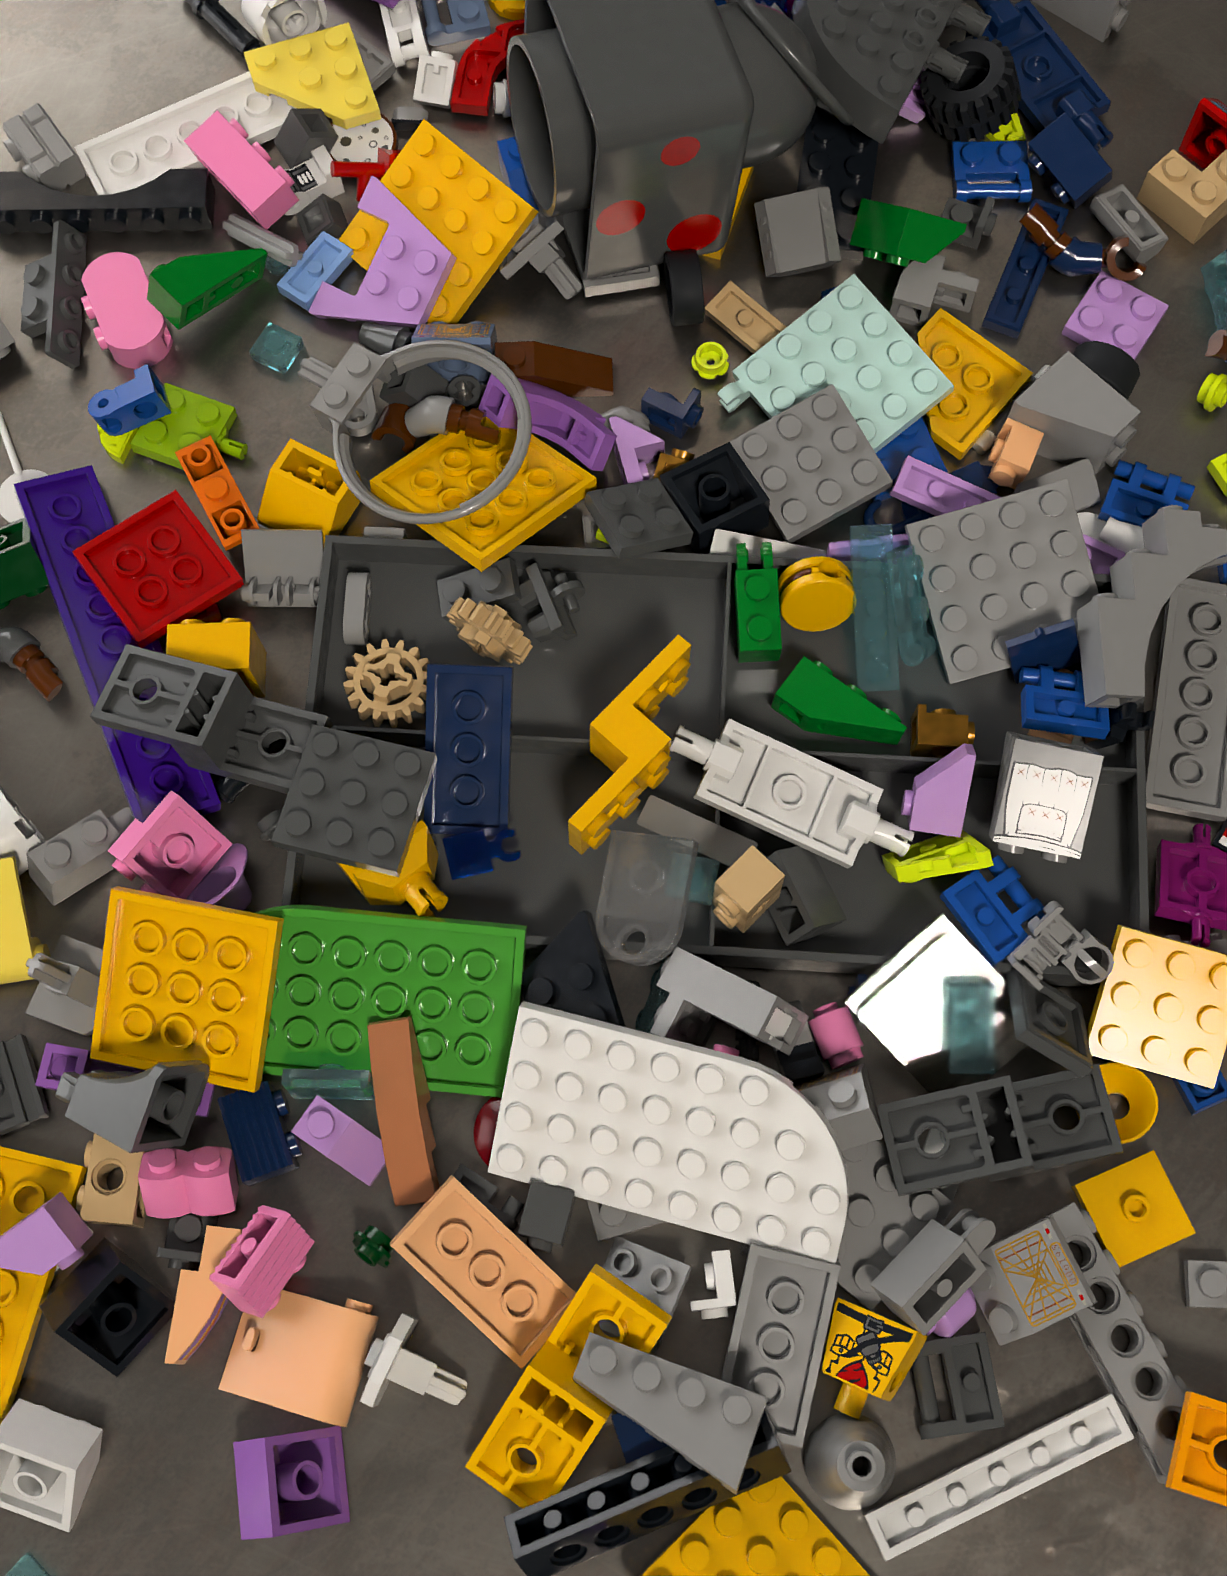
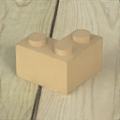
(1186, 196)

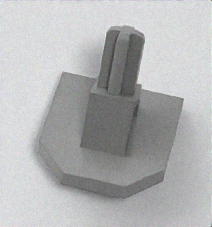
(544, 254)
(66, 985)

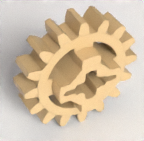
(489, 631)
(384, 676)

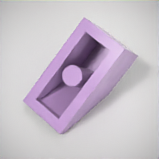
(941, 794)
(341, 1140)
(45, 1239)

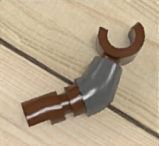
(23, 652)

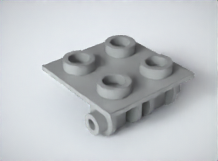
(282, 567)
(649, 1274)

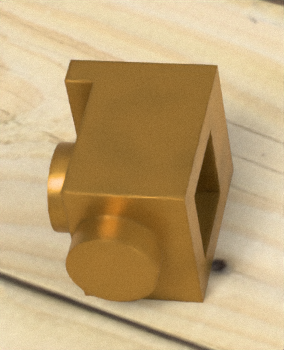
(939, 732)

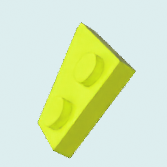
(938, 857)

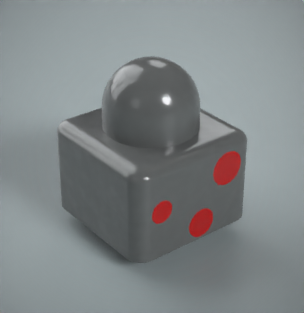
(646, 118)

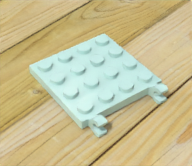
(855, 347)

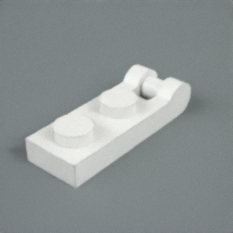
(401, 25)

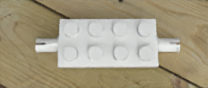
(789, 793)

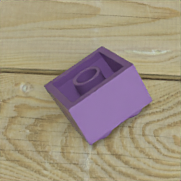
(291, 1483)

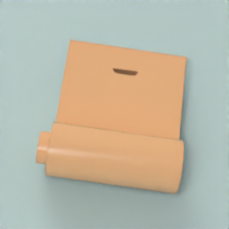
(302, 1356)

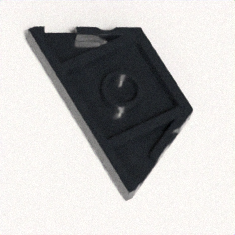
(574, 975)

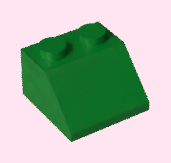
(901, 233)

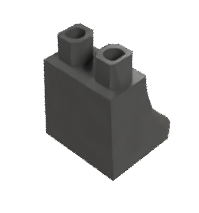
(137, 1109)

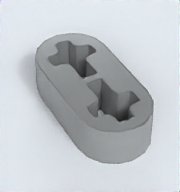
(357, 608)

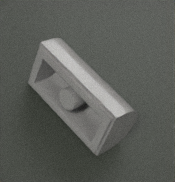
(1124, 215)

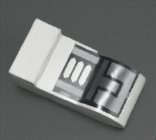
(313, 179)

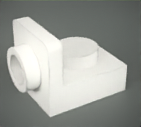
(435, 79)
(718, 1278)

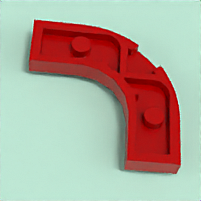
(480, 69)

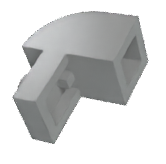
(928, 284)

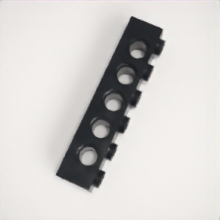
(629, 1504)

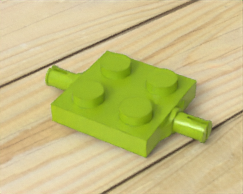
(189, 421)

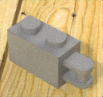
(77, 855)
(935, 1269)

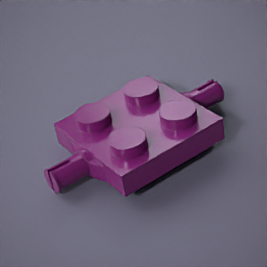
(1192, 884)

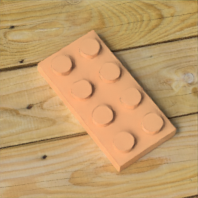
(484, 1271)

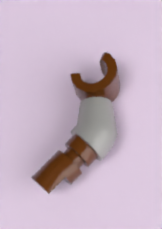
(433, 416)

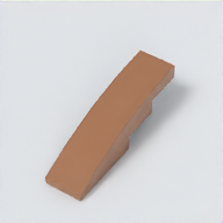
(402, 1110)

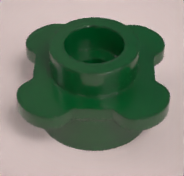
(373, 1246)

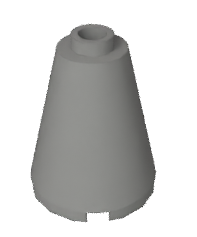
(830, 1460)

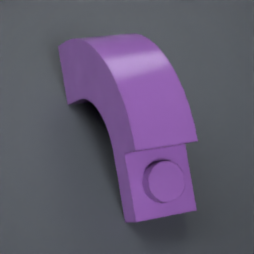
(554, 418)

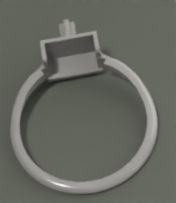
(350, 380)

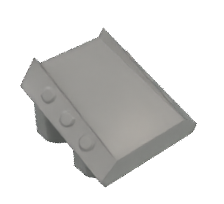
(797, 232)

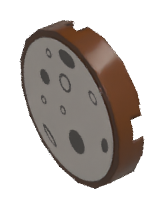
(363, 141)

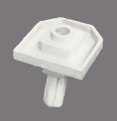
(396, 1363)

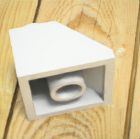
(46, 1463)

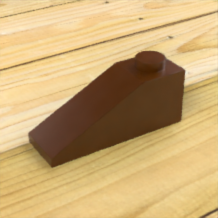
(558, 368)

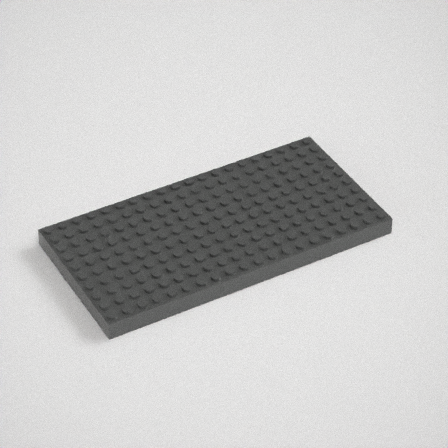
(622, 624)

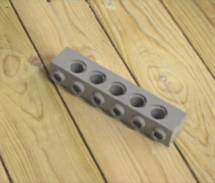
(1144, 1350)

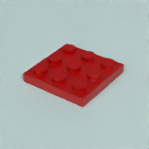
(158, 568)

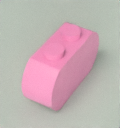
(126, 319)

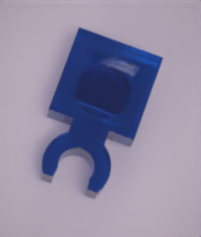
(473, 852)

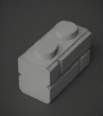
(43, 149)

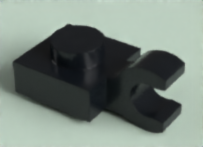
(1121, 721)

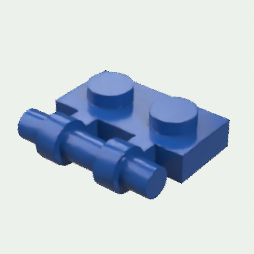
(1136, 505)
(1059, 709)
(984, 914)

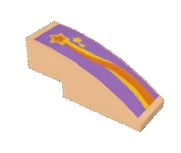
(198, 1299)

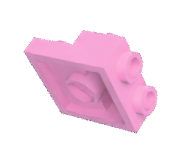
(169, 849)

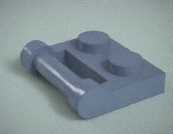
(467, 18)

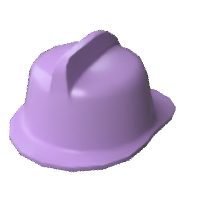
(225, 881)

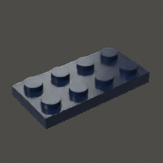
(472, 737)

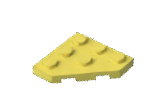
(317, 73)

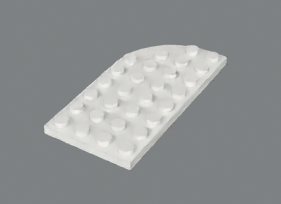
(669, 1133)

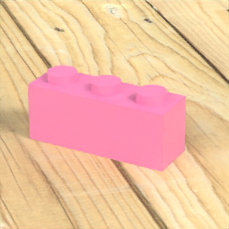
(243, 169)

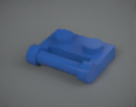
(990, 163)

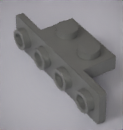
(54, 295)

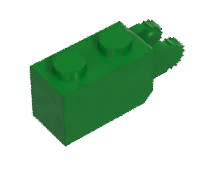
(757, 607)

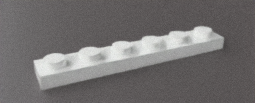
(997, 1476)

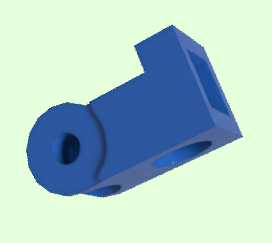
(130, 403)

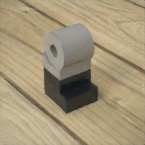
(803, 1061)

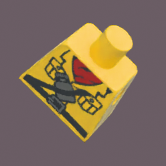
(867, 1355)

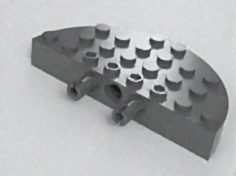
(877, 49)

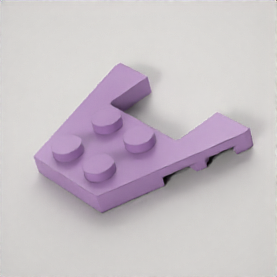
(403, 274)

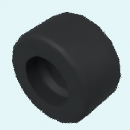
(1110, 364)

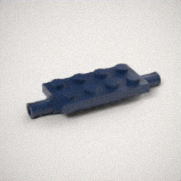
(1047, 71)

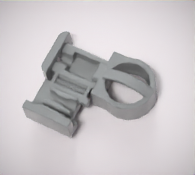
(1052, 945)

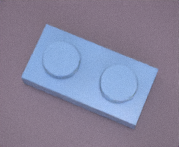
(320, 262)

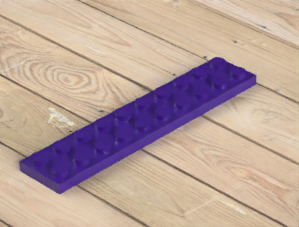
(63, 515)

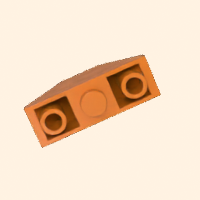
(216, 491)

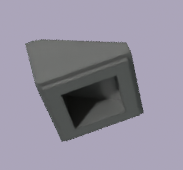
(322, 215)

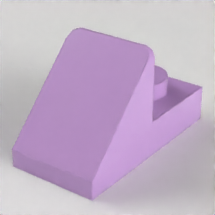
(634, 450)

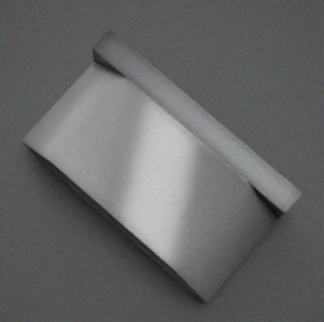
(408, 118)

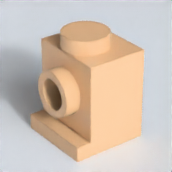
(1013, 453)

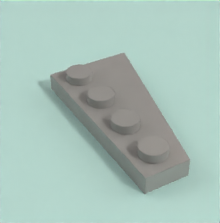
(684, 1408)

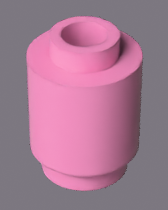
(836, 1035)

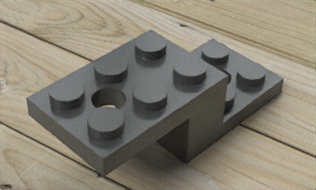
(206, 717)
(998, 1130)

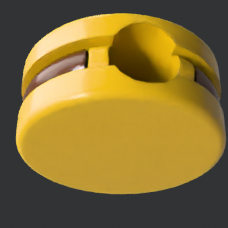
(816, 593)

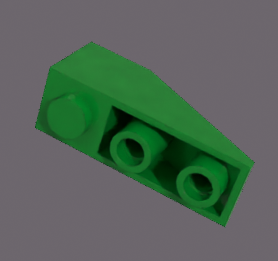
(827, 706)

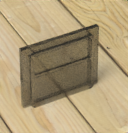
(909, 1004)

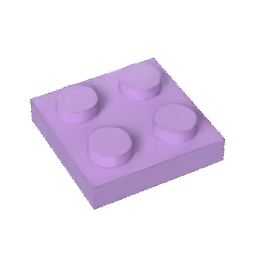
(1115, 315)

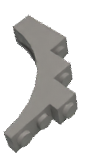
(1119, 624)

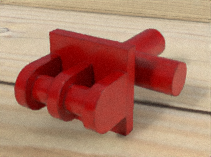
(364, 170)

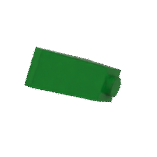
(202, 282)

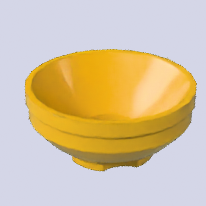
(1139, 1094)

